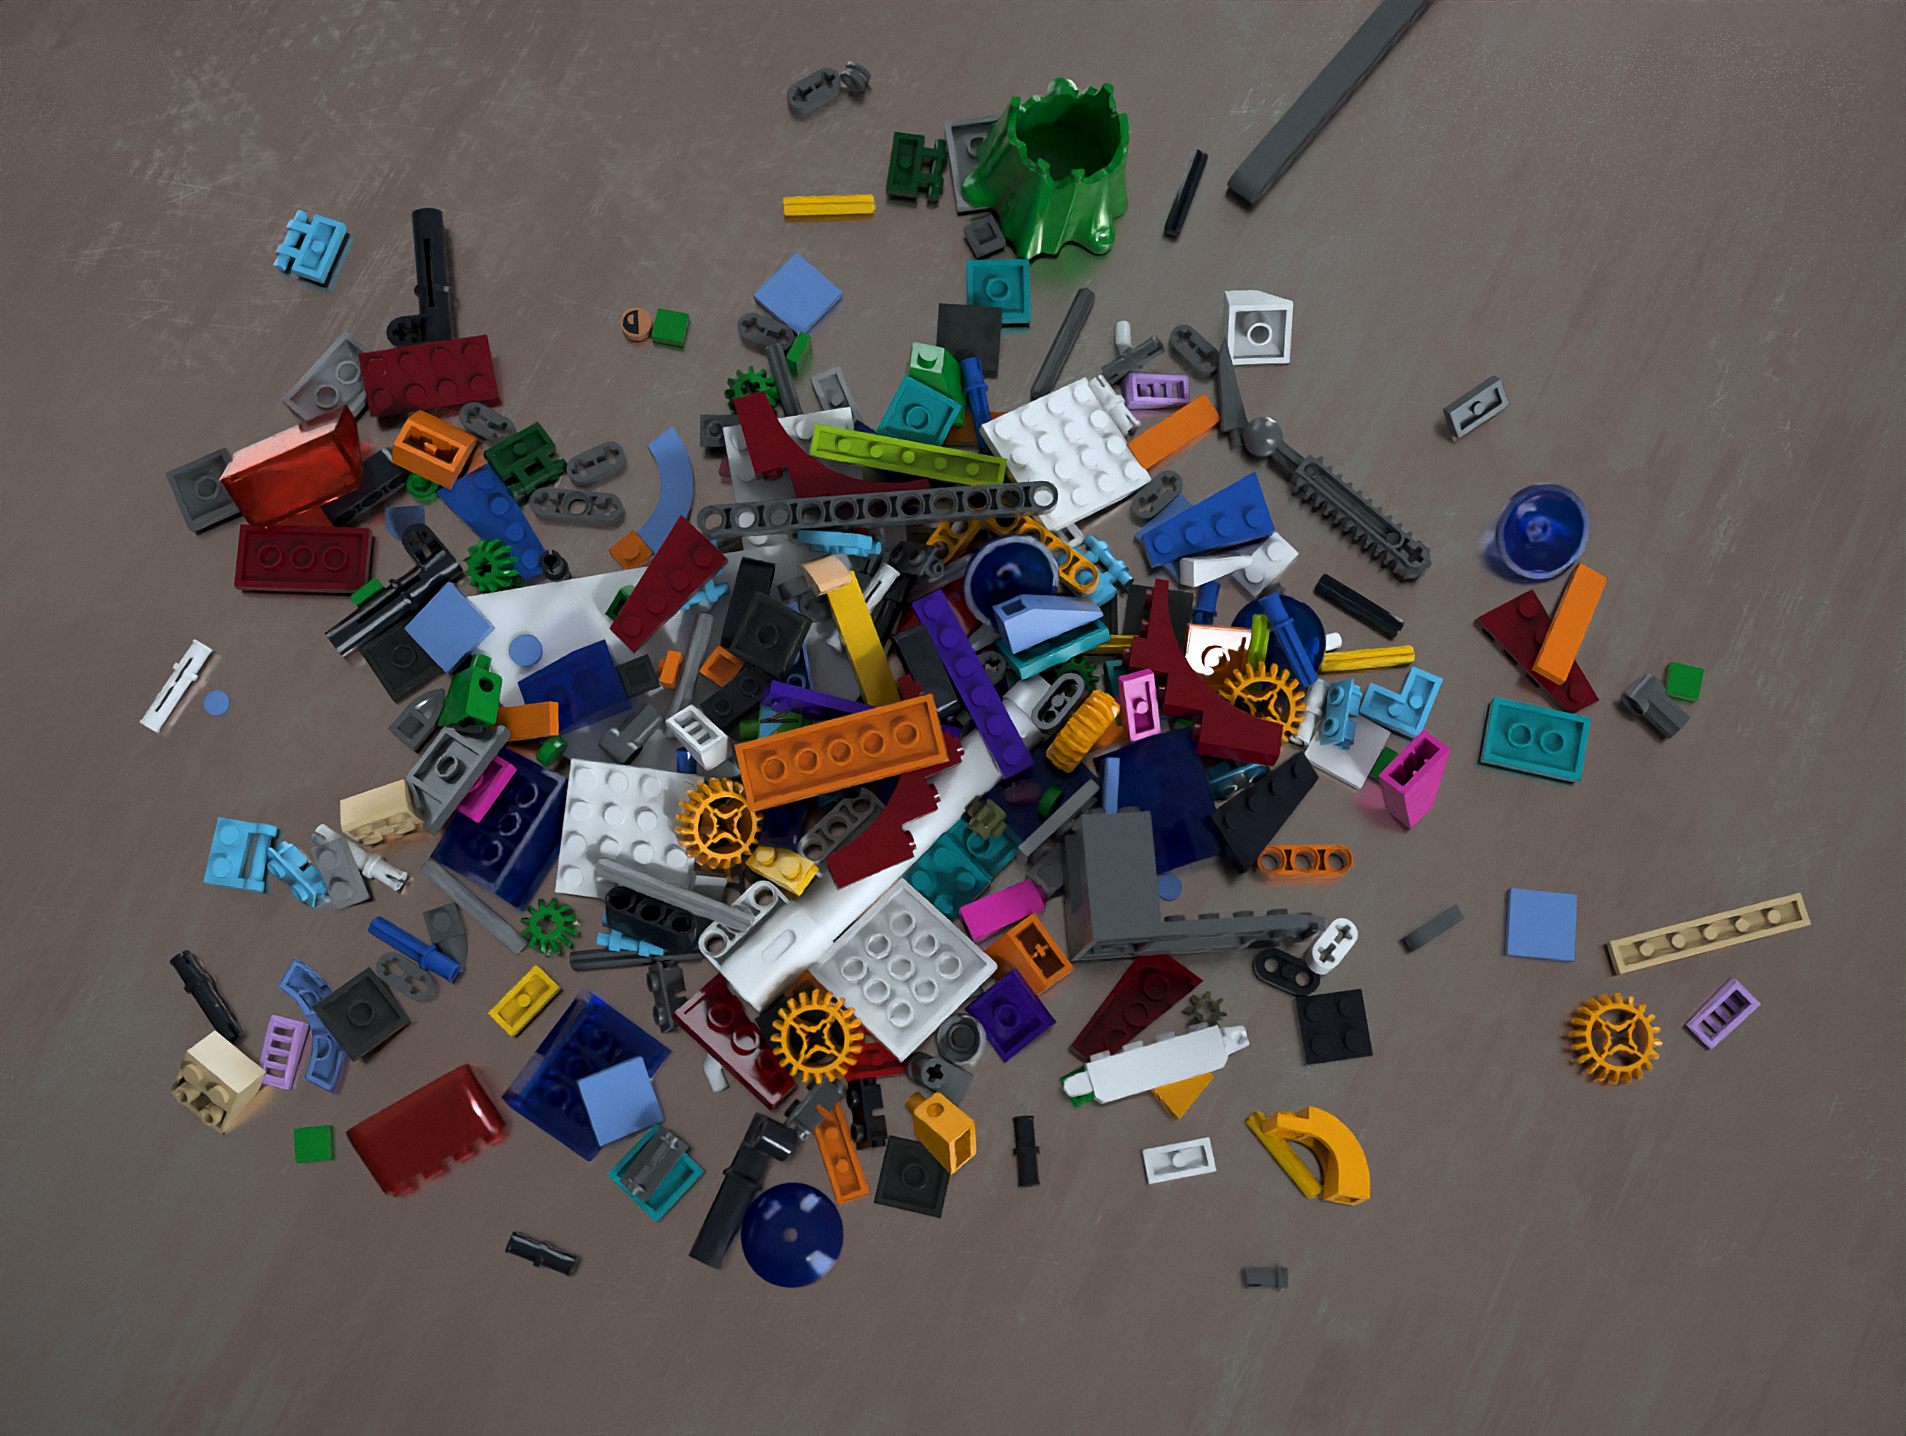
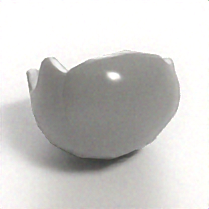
(961, 1039)

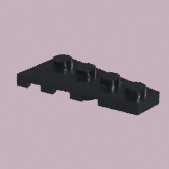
(1259, 811)

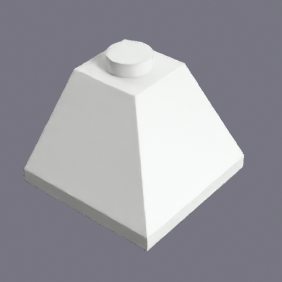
(1257, 327)

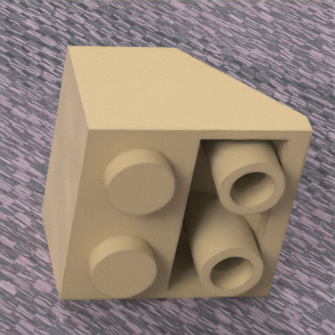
(379, 813)
(216, 1081)

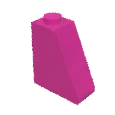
(1414, 778)
(1002, 910)

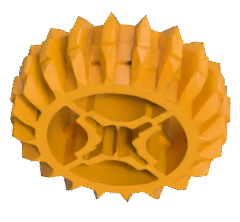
(1269, 694)
(1083, 731)
(699, 839)
(1633, 1019)
(803, 1027)

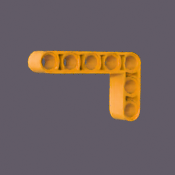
(1022, 525)

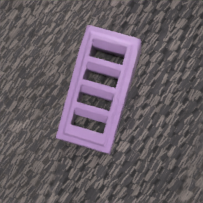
(1138, 382)
(1732, 1022)
(269, 1049)

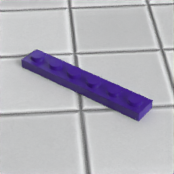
(973, 685)
(817, 705)

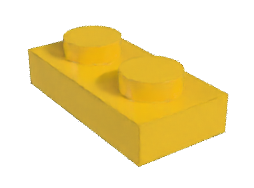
(783, 867)
(524, 1001)

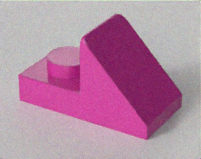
(1138, 704)

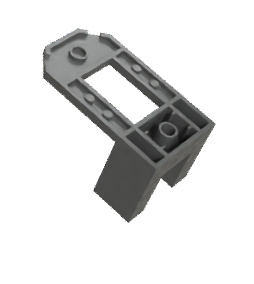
(1116, 899)

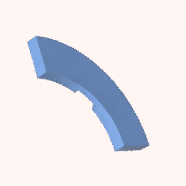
(675, 491)
(327, 1056)

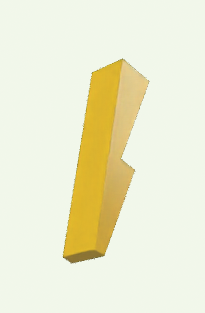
(862, 645)

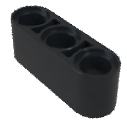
(379, 480)
(751, 577)
(924, 664)
(632, 915)

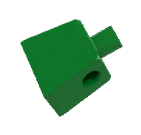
(473, 696)

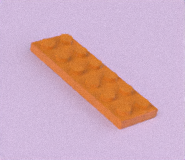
(841, 753)

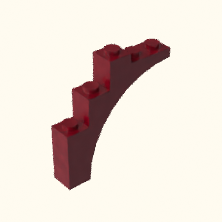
(776, 452)
(1217, 725)
(885, 841)

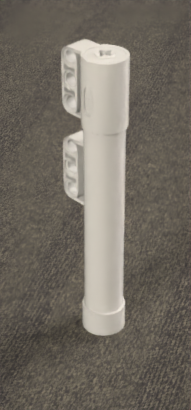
(797, 932)

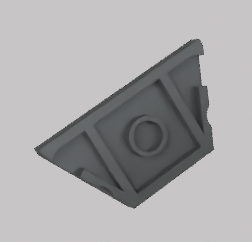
(451, 769)

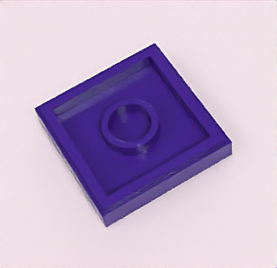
(1011, 1014)

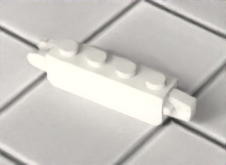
(1157, 1064)

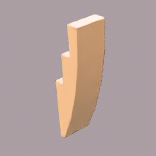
(825, 574)

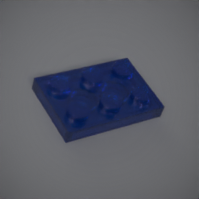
(1023, 817)

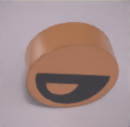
(636, 324)

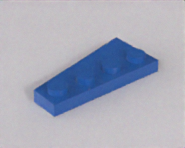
(493, 514)
(1215, 523)

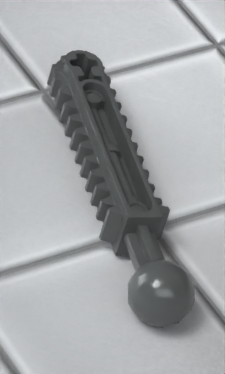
(1265, 438)

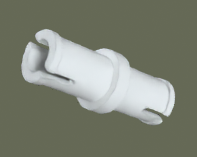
(1114, 405)
(1314, 700)

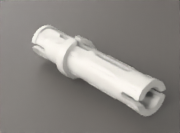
(886, 576)
(176, 686)
(370, 864)

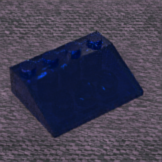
(1170, 783)
(513, 836)
(581, 1043)

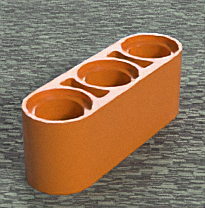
(1317, 856)

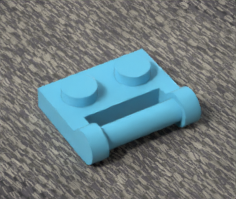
(230, 854)

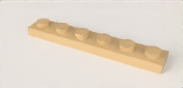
(1708, 933)

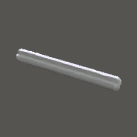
(674, 894)

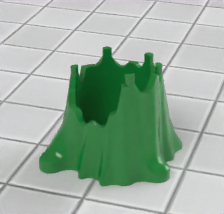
(1055, 169)

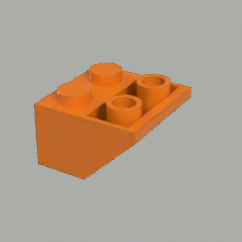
(433, 448)
(1032, 953)

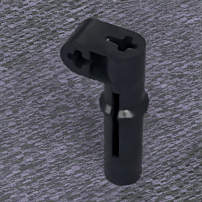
(437, 320)
(402, 593)
(761, 1142)

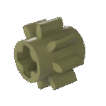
(986, 820)
(1213, 1006)

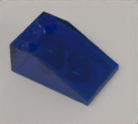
(583, 685)

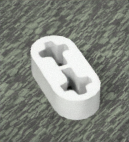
(1336, 950)

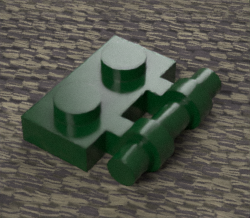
(906, 164)
(521, 451)

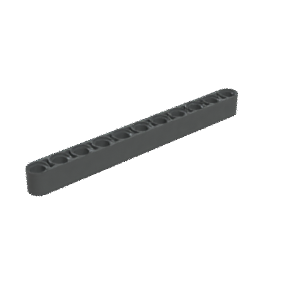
(1323, 97)
(862, 502)

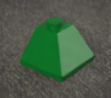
(940, 371)

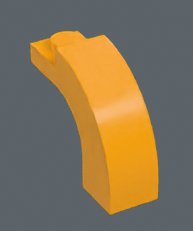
(1334, 1145)

